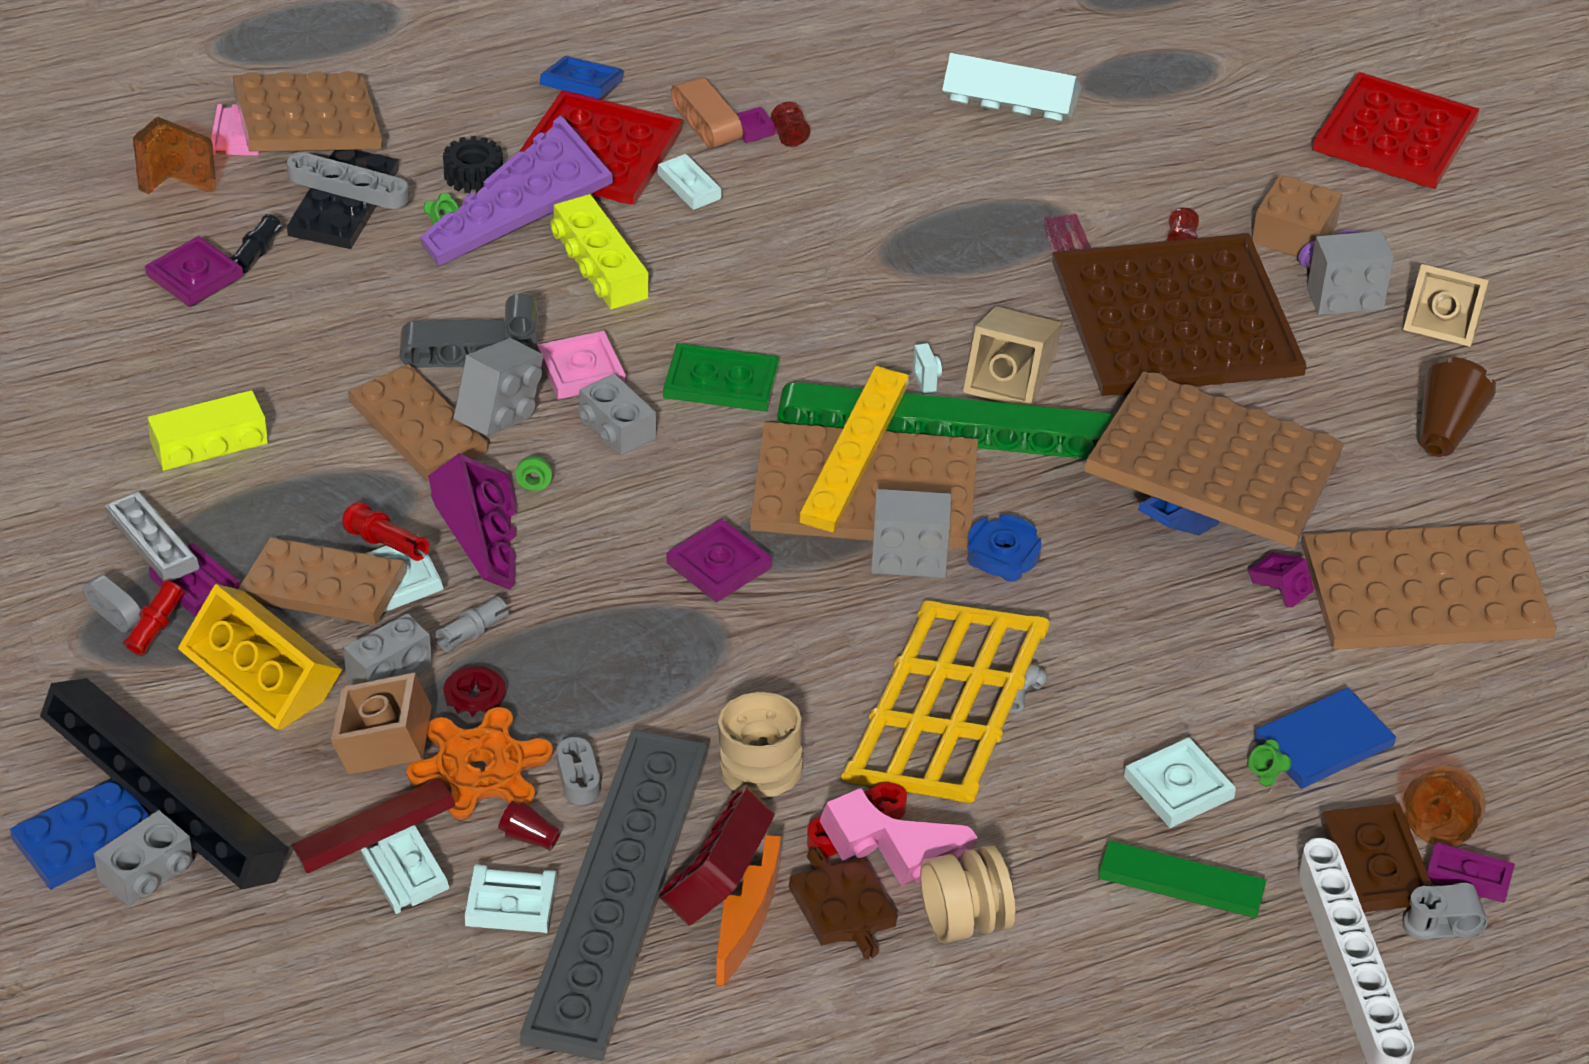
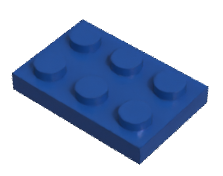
(65, 837)

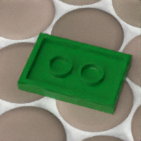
(721, 377)

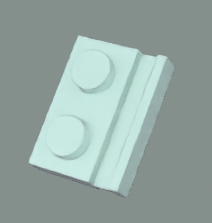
(405, 869)

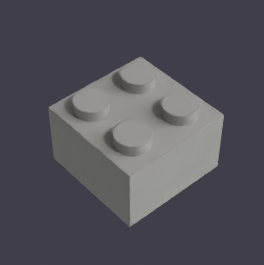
(1350, 272)
(498, 386)
(911, 533)

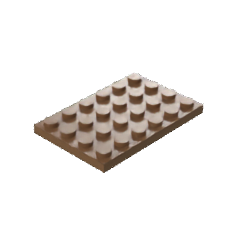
(796, 454)
(1427, 586)

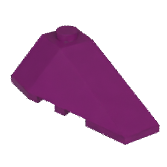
(478, 510)

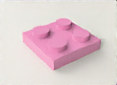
(579, 362)

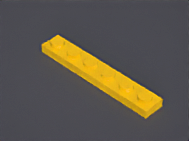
(854, 449)

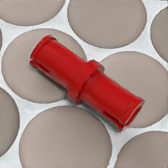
(153, 618)

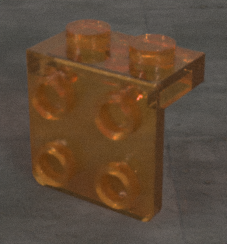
(174, 152)

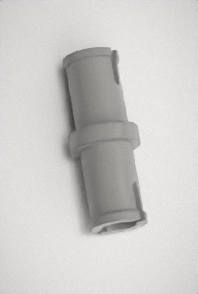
(471, 623)

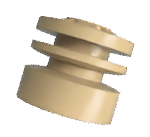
(760, 743)
(967, 894)

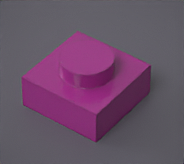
(756, 124)

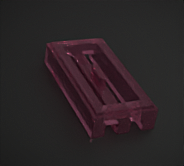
(1054, 238)

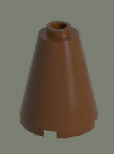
(1452, 403)

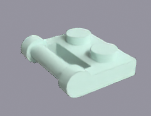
(510, 899)

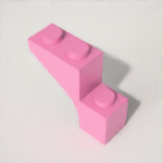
(860, 828)

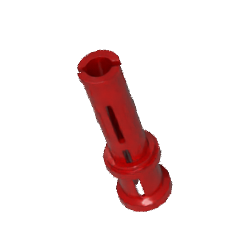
(377, 528)

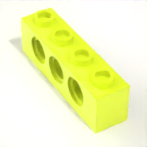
(600, 251)

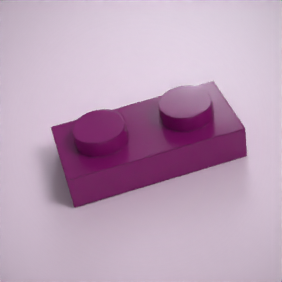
(1485, 873)

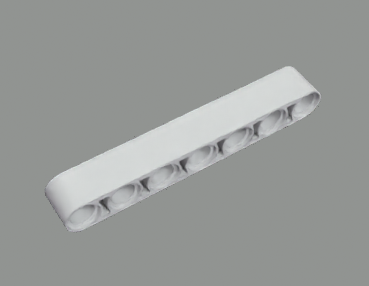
(1354, 955)

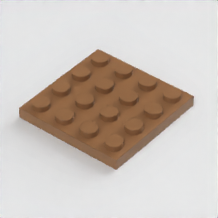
(306, 111)

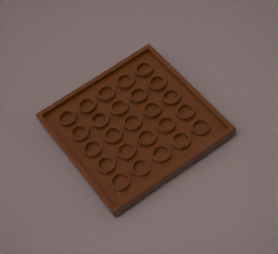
(1178, 310)

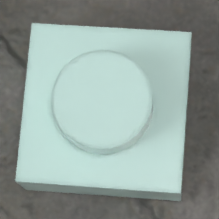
(926, 368)

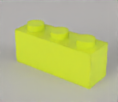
(207, 430)

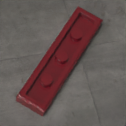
(373, 825)

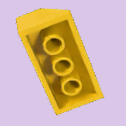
(258, 657)

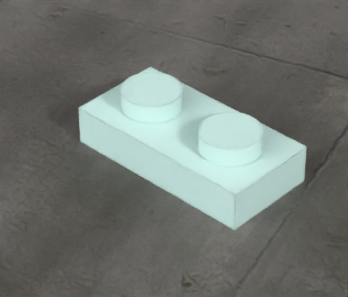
(689, 181)

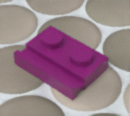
(200, 582)

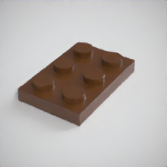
(1378, 854)

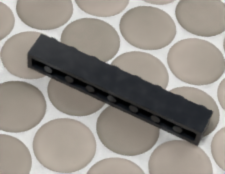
(164, 782)

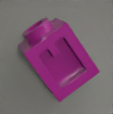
(1284, 572)

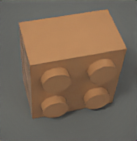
(1295, 215)
(381, 723)

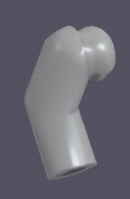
(1035, 678)

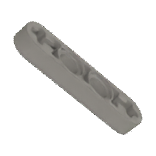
(312, 170)

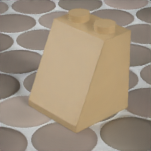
(1011, 356)

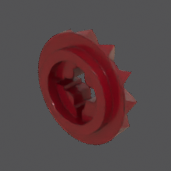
(461, 683)

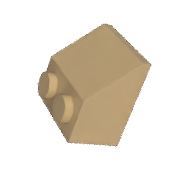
(1446, 305)

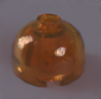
(1444, 805)

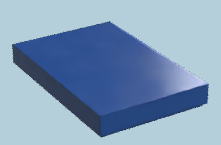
(1327, 737)

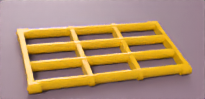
(957, 726)

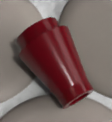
(528, 826)

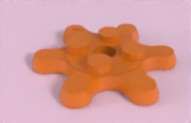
(485, 743)

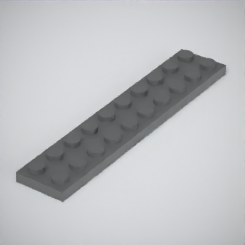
(614, 896)

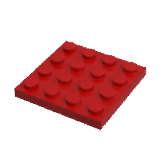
(1396, 130)
(621, 136)

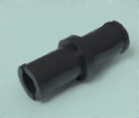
(257, 241)

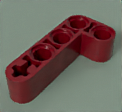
(721, 857)

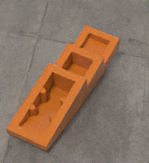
(745, 914)

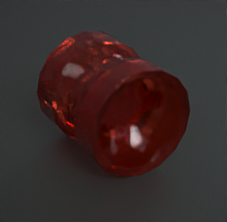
(790, 124)

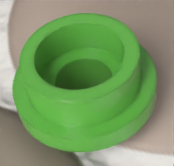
(536, 465)

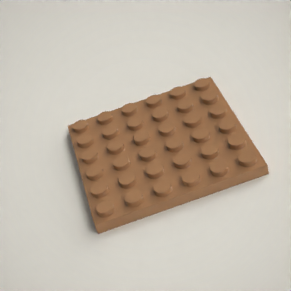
(1216, 458)

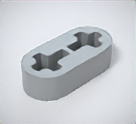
(112, 603)
(571, 771)

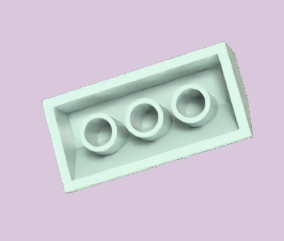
(1011, 87)

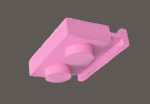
(229, 132)

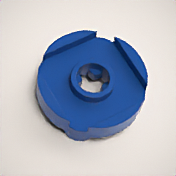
(1009, 562)

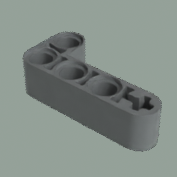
(449, 341)

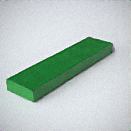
(1182, 879)

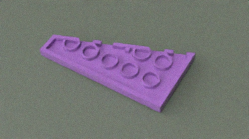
(519, 192)

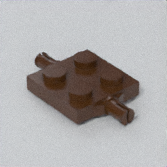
(843, 902)

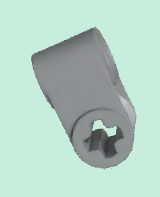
(1449, 909)

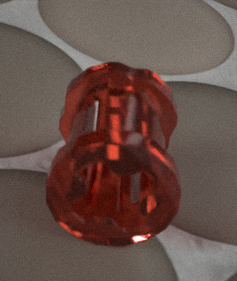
(1183, 224)

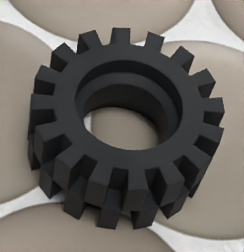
(471, 162)

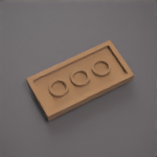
(416, 420)
(323, 580)

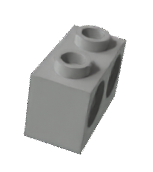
(617, 414)
(388, 652)
(143, 858)

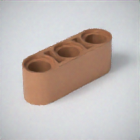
(706, 112)

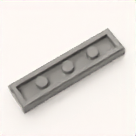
(152, 537)

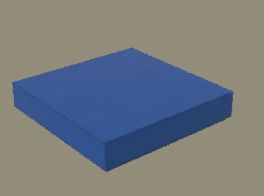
(581, 77)

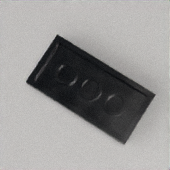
(336, 218)

